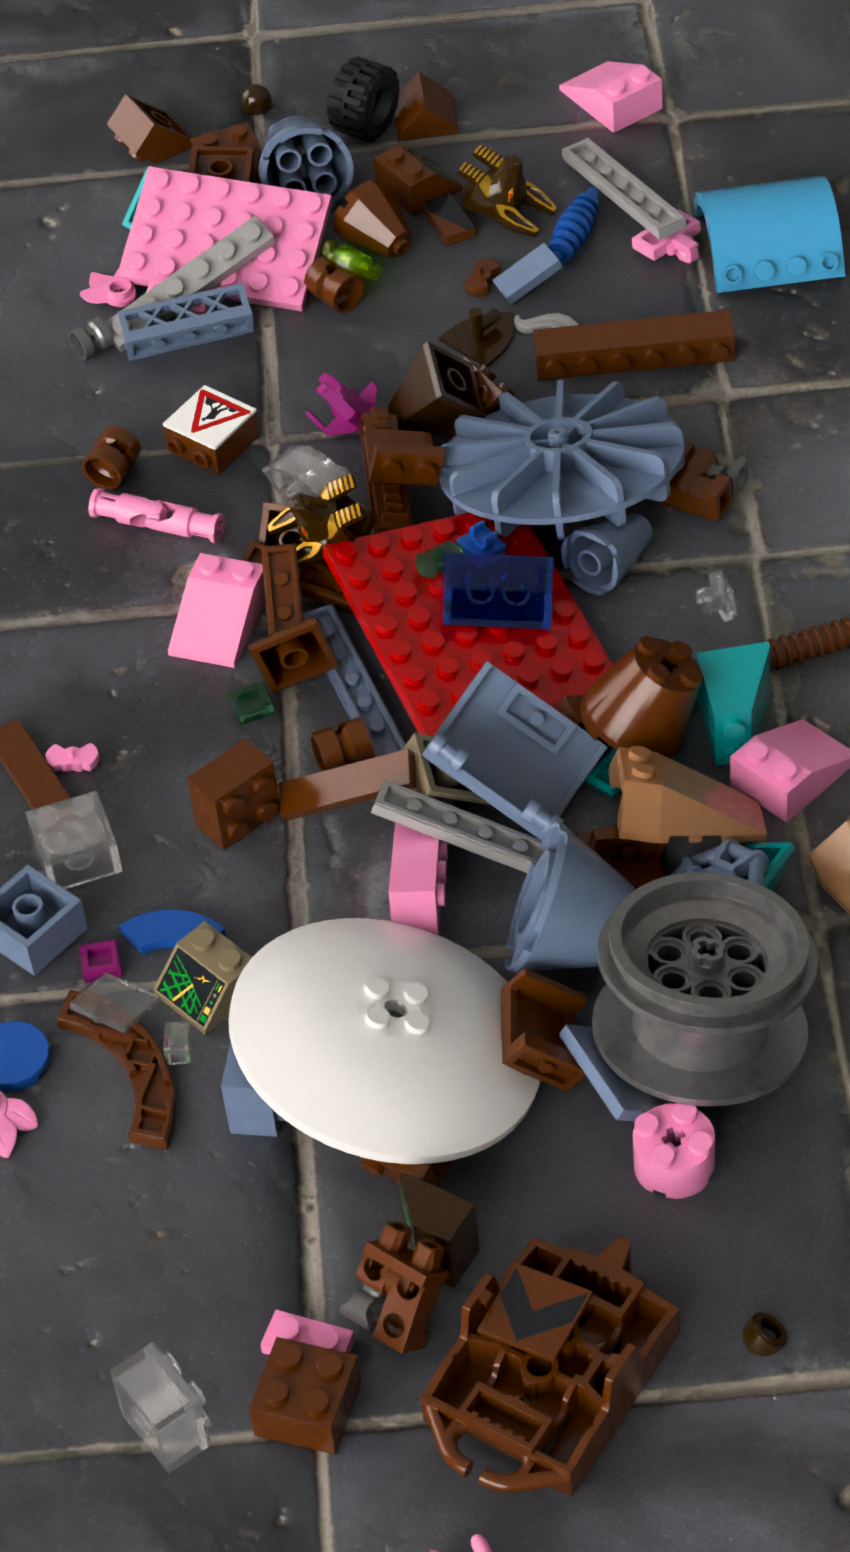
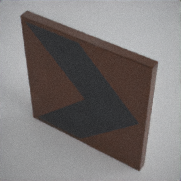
(535, 1312)

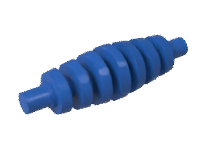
(574, 225)

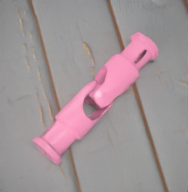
(143, 512)

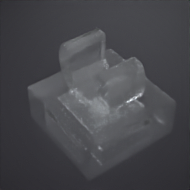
(717, 597)

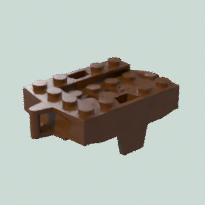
(485, 1381)

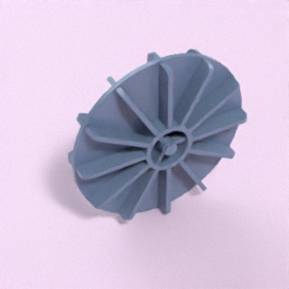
(562, 459)

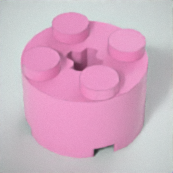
(673, 1150)

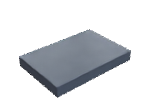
(619, 1096)

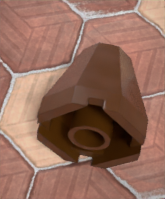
(373, 220)

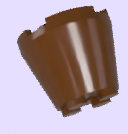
(644, 698)

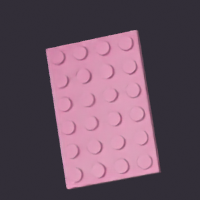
(190, 212)

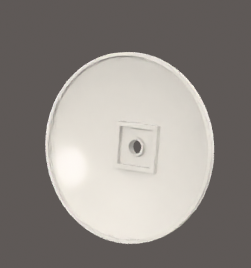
(382, 1087)

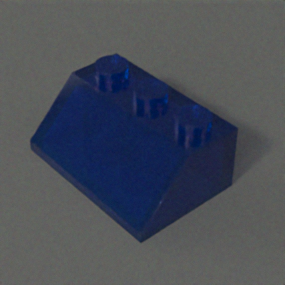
(496, 590)

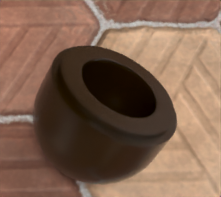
(256, 99)
(758, 1341)

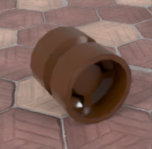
(334, 284)
(111, 457)
(341, 747)

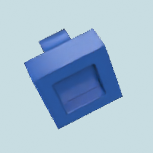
(481, 541)

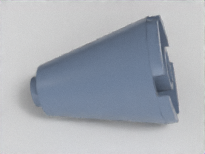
(605, 553)

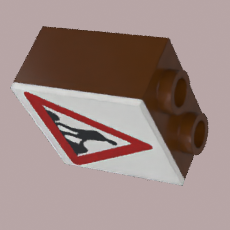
(211, 429)

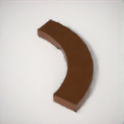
(146, 1068)

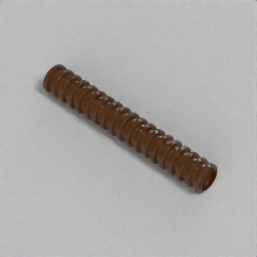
(809, 643)

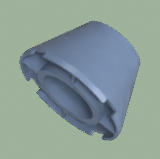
(563, 905)

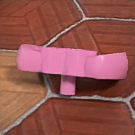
(72, 758)

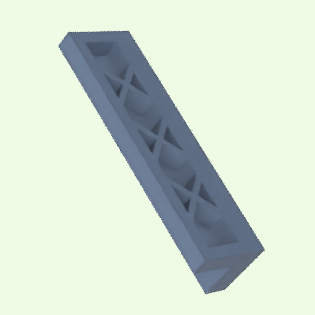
(188, 327)

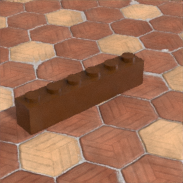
(634, 345)

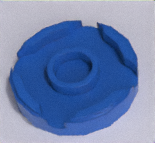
(22, 1055)

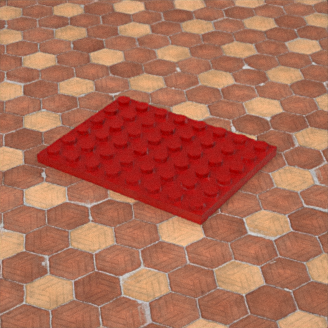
(436, 661)

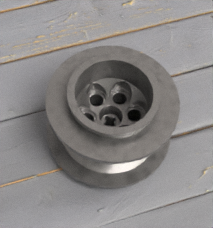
(704, 989)

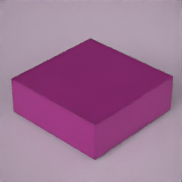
(100, 958)

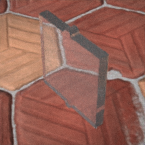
(114, 1002)

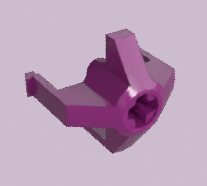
(345, 405)

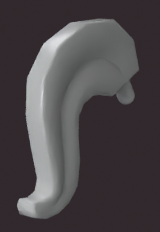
(542, 322)

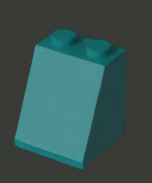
(733, 696)

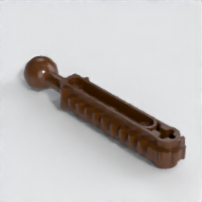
(387, 500)

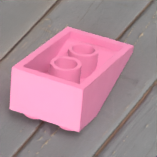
(616, 93)
(218, 610)
(788, 767)

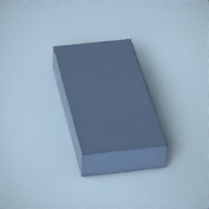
(527, 273)

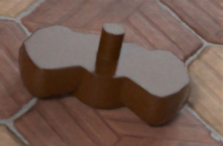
(481, 277)

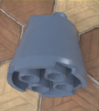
(319, 167)

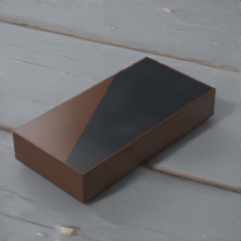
(448, 219)

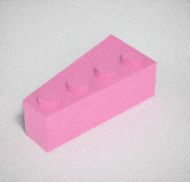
(417, 879)

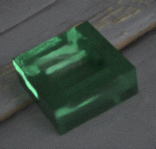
(250, 703)

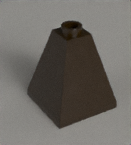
(436, 392)

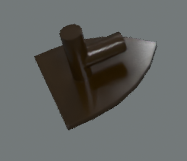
(481, 336)

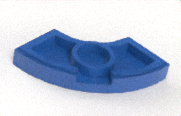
(163, 928)

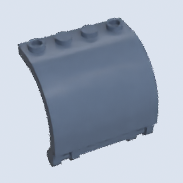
(514, 750)

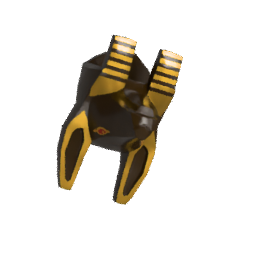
(502, 191)
(324, 519)

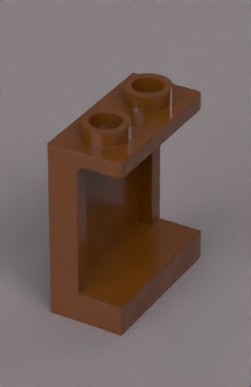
(531, 1021)

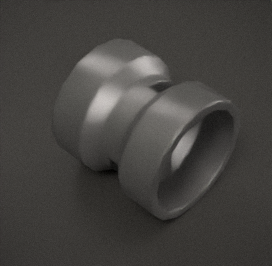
(90, 338)

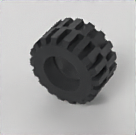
(363, 98)

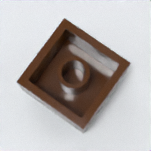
(234, 794)
(305, 1395)

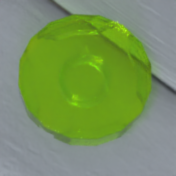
(352, 260)

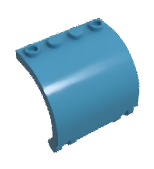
(772, 233)

